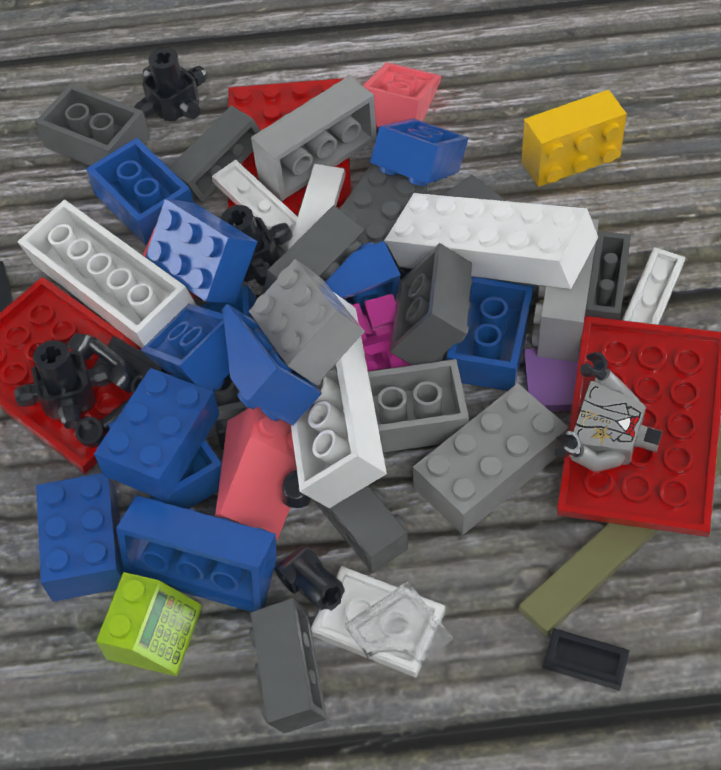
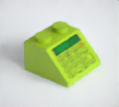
(148, 625)

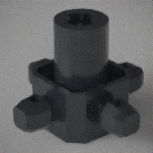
(170, 88)
(265, 252)
(62, 383)

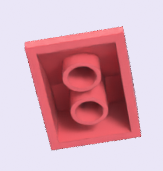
(401, 93)
(253, 469)

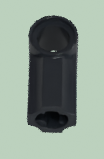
(305, 574)

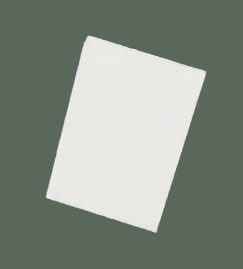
(359, 595)

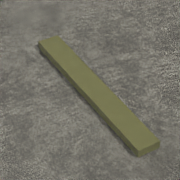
(587, 571)

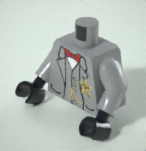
(607, 422)

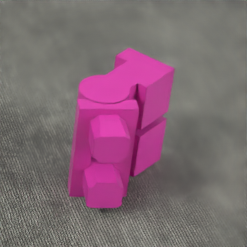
(378, 329)

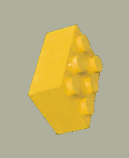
(573, 138)

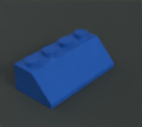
(198, 553)

